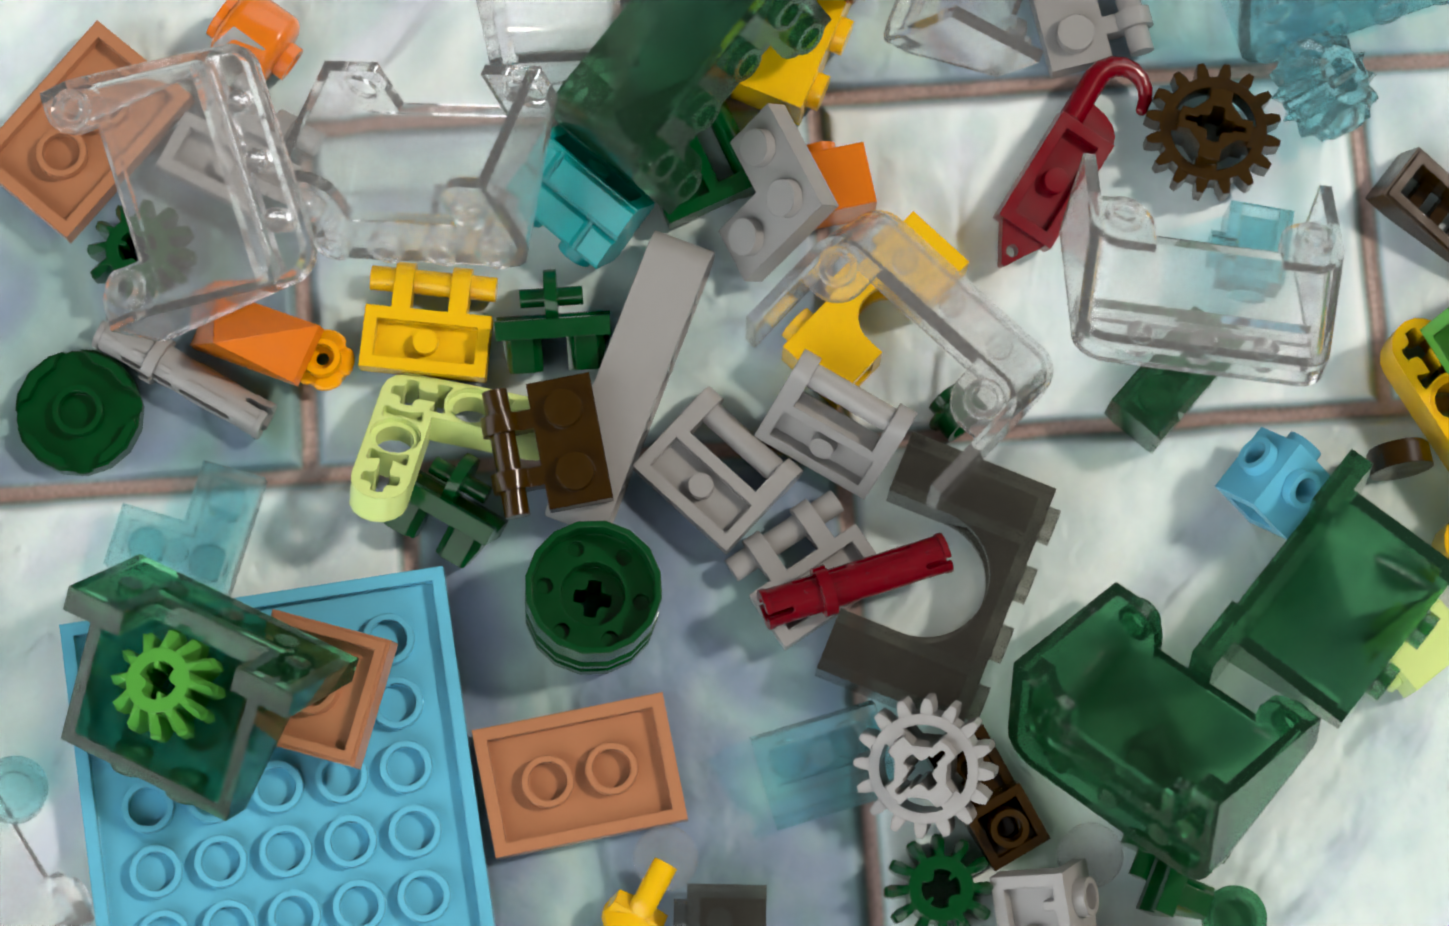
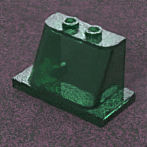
(1332, 604)
(266, 679)

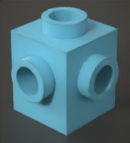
(1274, 480)

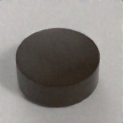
(1400, 459)

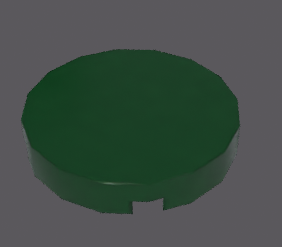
(79, 412)

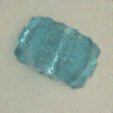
(1324, 86)

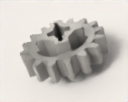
(940, 786)

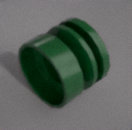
(592, 560)

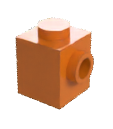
(848, 178)

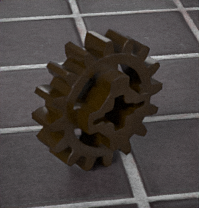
(1235, 134)

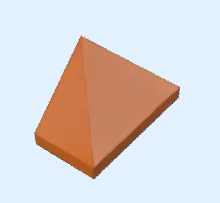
(261, 341)

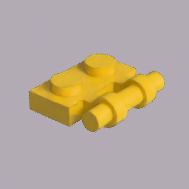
(428, 341)

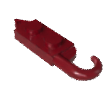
(1038, 198)

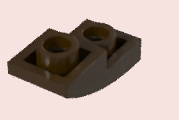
(1008, 821)

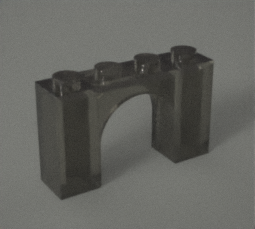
(1002, 521)

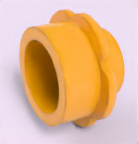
(339, 366)

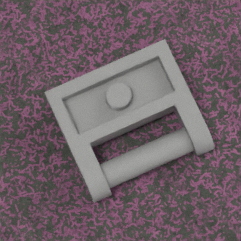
(828, 439)
(706, 487)

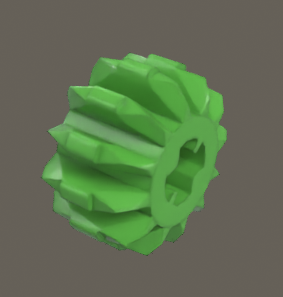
(149, 702)

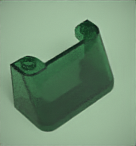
(1149, 737)

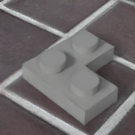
(788, 196)

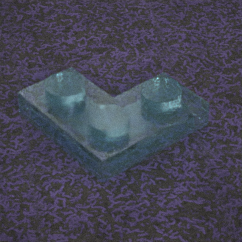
(210, 538)

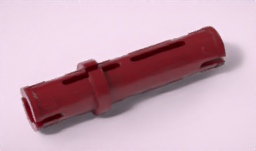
(830, 588)

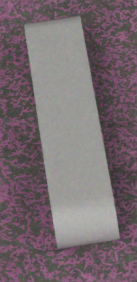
(642, 359)

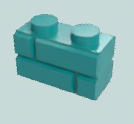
(587, 203)

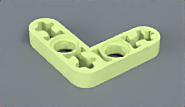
(416, 427)

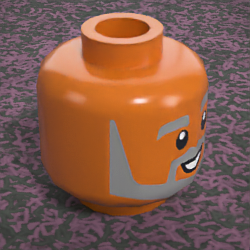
(262, 29)

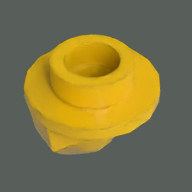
(641, 908)

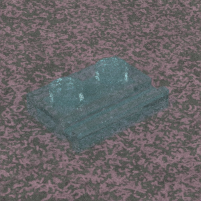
(811, 767)

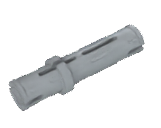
(193, 380)

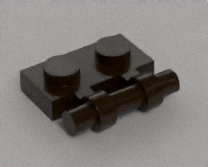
(567, 443)

